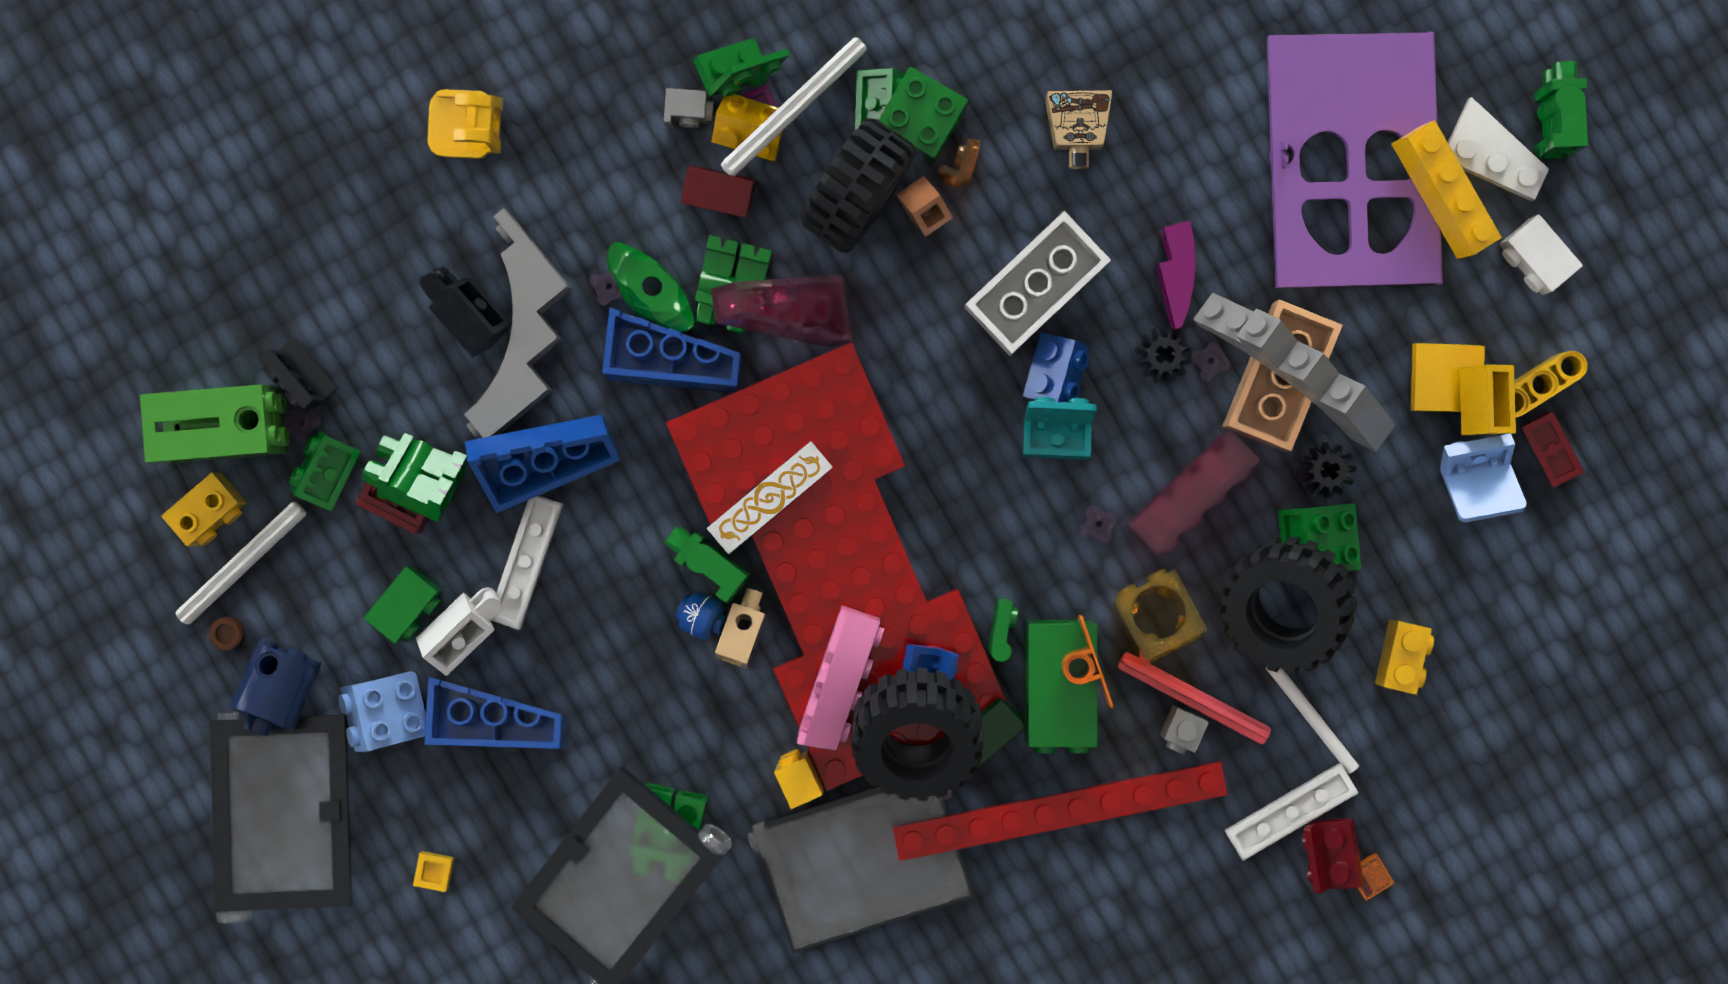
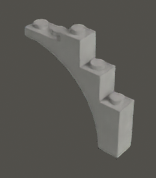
(1300, 365)

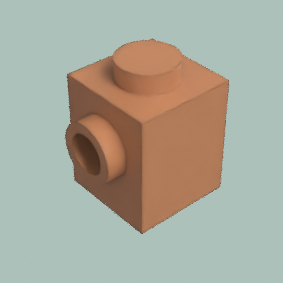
(924, 206)

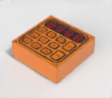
(1375, 877)

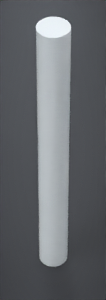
(1314, 720)

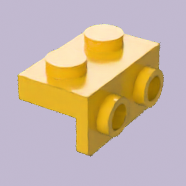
(738, 119)

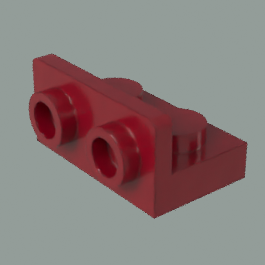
(1332, 855)

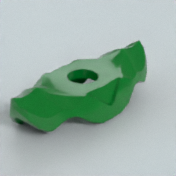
(630, 270)

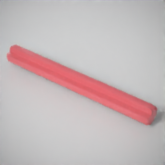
(1194, 698)

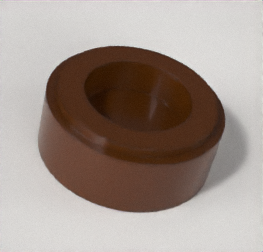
(227, 633)

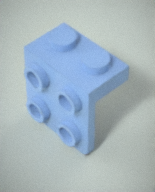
(1482, 478)
(383, 711)

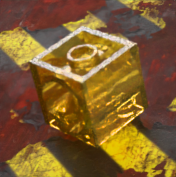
(1189, 624)

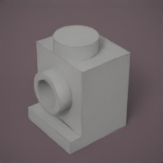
(687, 108)

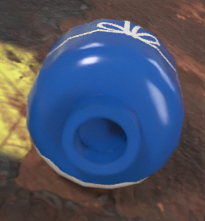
(701, 616)

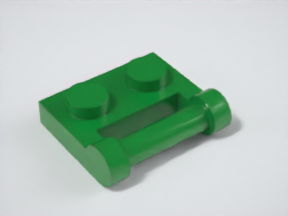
(1003, 618)

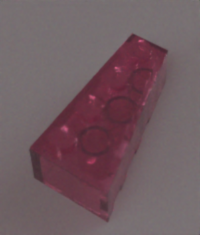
(789, 308)
(1193, 492)

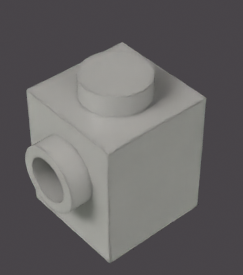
(1183, 730)

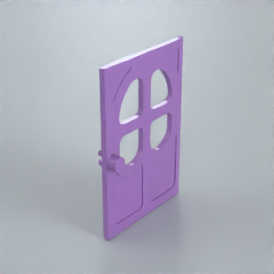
(1350, 90)

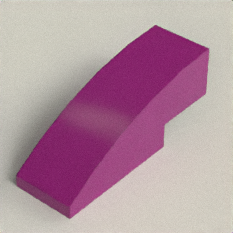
(1178, 272)

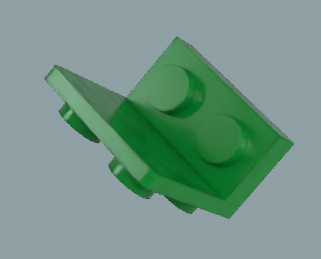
(736, 66)
(924, 112)
(1329, 526)

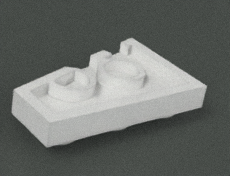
(1494, 153)

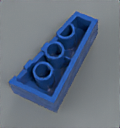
(665, 357)
(539, 459)
(480, 719)

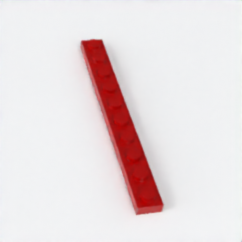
(1059, 810)

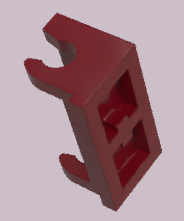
(718, 191)
(1552, 448)
(390, 511)

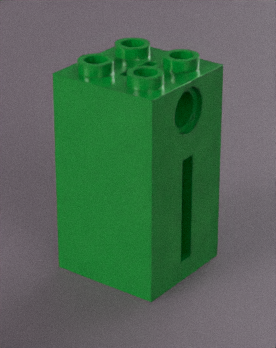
(1054, 707)

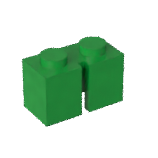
(404, 604)

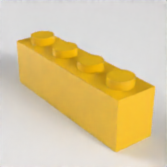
(1446, 190)

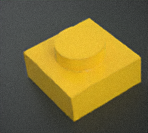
(433, 871)

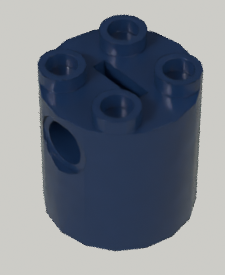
(274, 688)

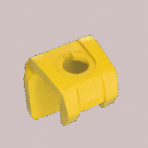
(464, 124)

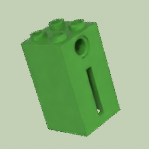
(214, 424)

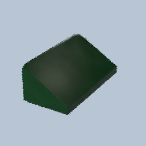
(1000, 725)

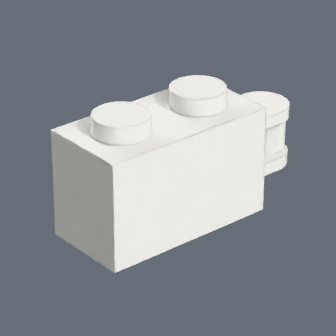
(459, 630)

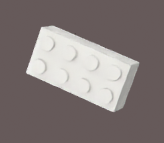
(1037, 283)

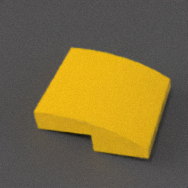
(1437, 374)

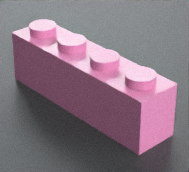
(839, 678)

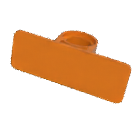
(1093, 669)

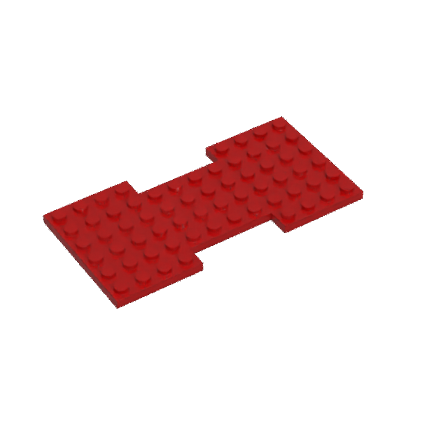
(835, 537)

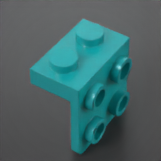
(1058, 428)

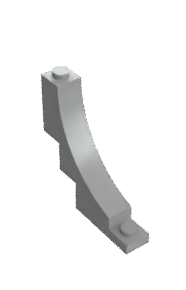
(534, 290)

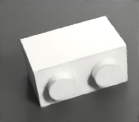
(1539, 255)

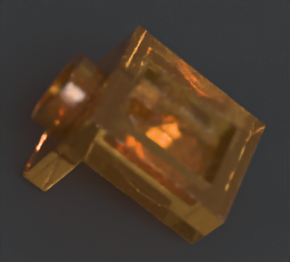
(966, 159)

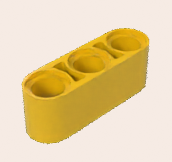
(1553, 377)

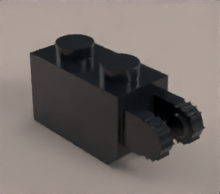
(465, 310)

